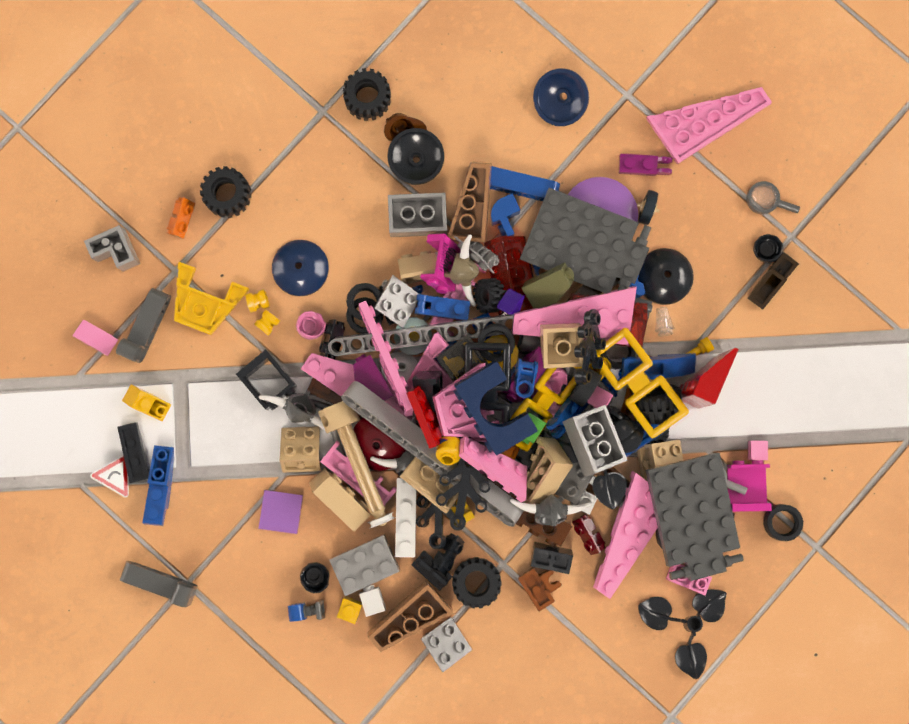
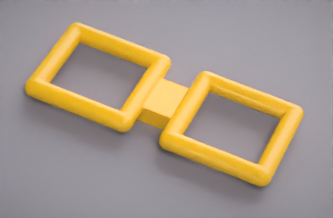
(642, 385)
(542, 401)

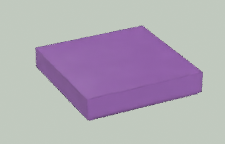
(280, 511)

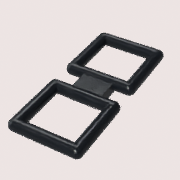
(490, 398)

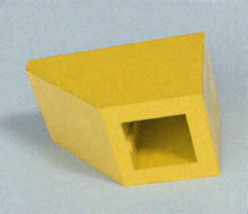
(146, 402)

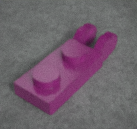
(643, 165)

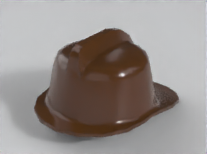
(399, 122)

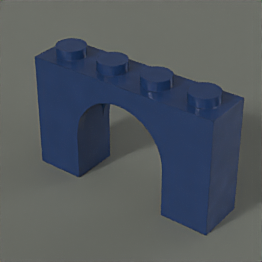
(498, 436)

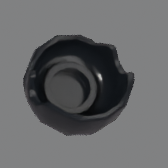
(768, 248)
(314, 577)

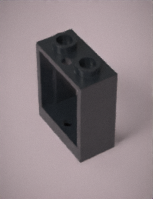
(257, 363)

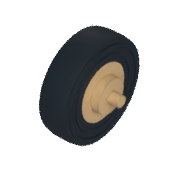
(648, 207)

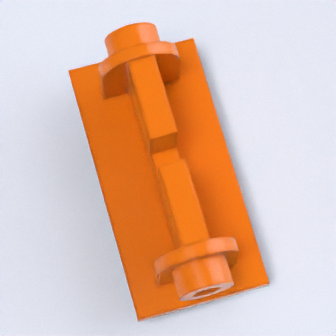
(179, 225)

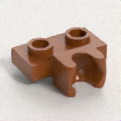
(539, 587)

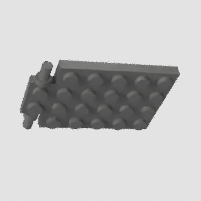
(588, 240)
(694, 516)

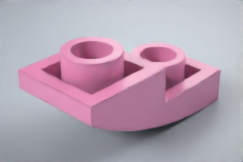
(95, 337)
(699, 585)

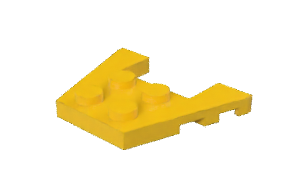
(201, 309)

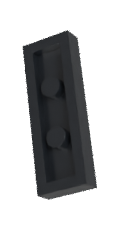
(133, 452)

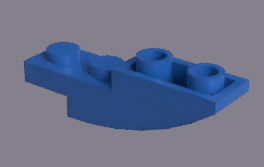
(665, 364)
(159, 485)

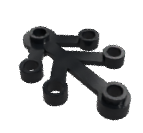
(588, 347)
(463, 488)
(433, 539)

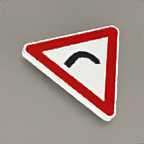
(113, 476)

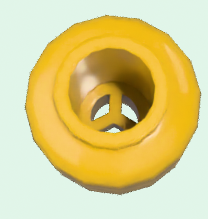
(448, 450)

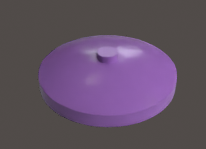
(607, 195)

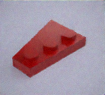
(425, 416)

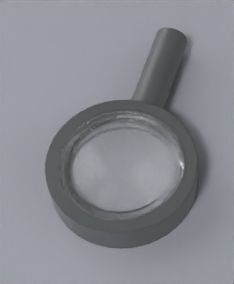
(765, 197)

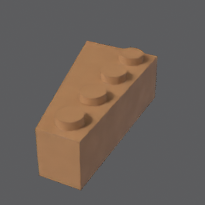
(473, 205)
(410, 616)

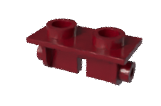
(592, 542)

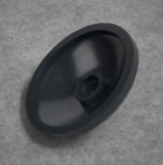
(412, 144)
(663, 289)

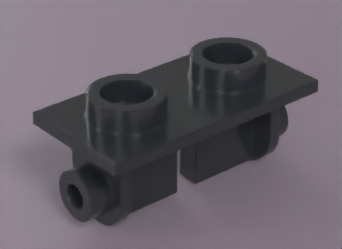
(331, 331)
(445, 561)
(423, 565)

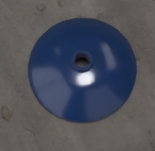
(549, 99)
(307, 278)

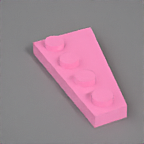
(499, 468)

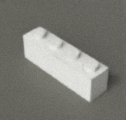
(405, 519)

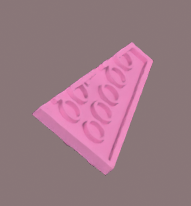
(699, 124)
(613, 307)
(388, 364)
(337, 375)
(630, 535)

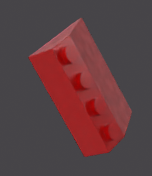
(706, 384)

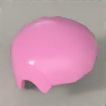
(310, 325)
(557, 379)

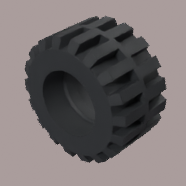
(362, 80)
(219, 178)
(657, 405)
(484, 598)

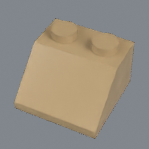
(413, 266)
(559, 344)

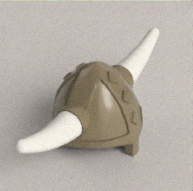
(464, 270)

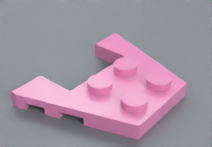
(428, 360)
(451, 412)

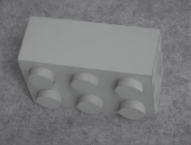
(417, 214)
(595, 441)
(364, 565)

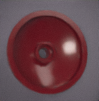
(368, 434)

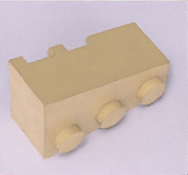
(547, 470)
(339, 499)

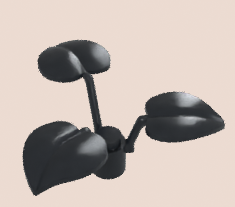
(612, 487)
(711, 607)

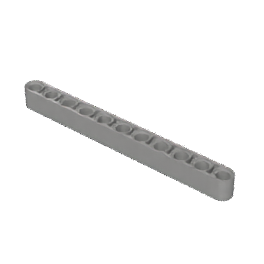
(405, 341)
(413, 440)

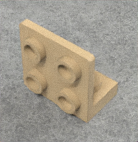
(300, 449)
(659, 455)

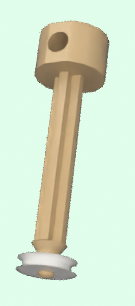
(340, 418)

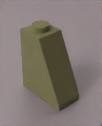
(548, 286)

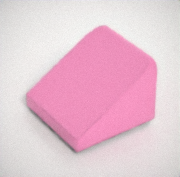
(600, 398)
(757, 450)

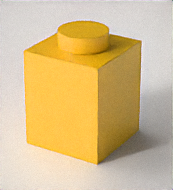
(349, 610)

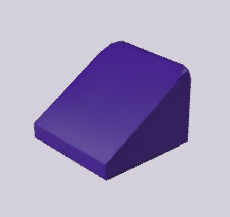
(511, 302)

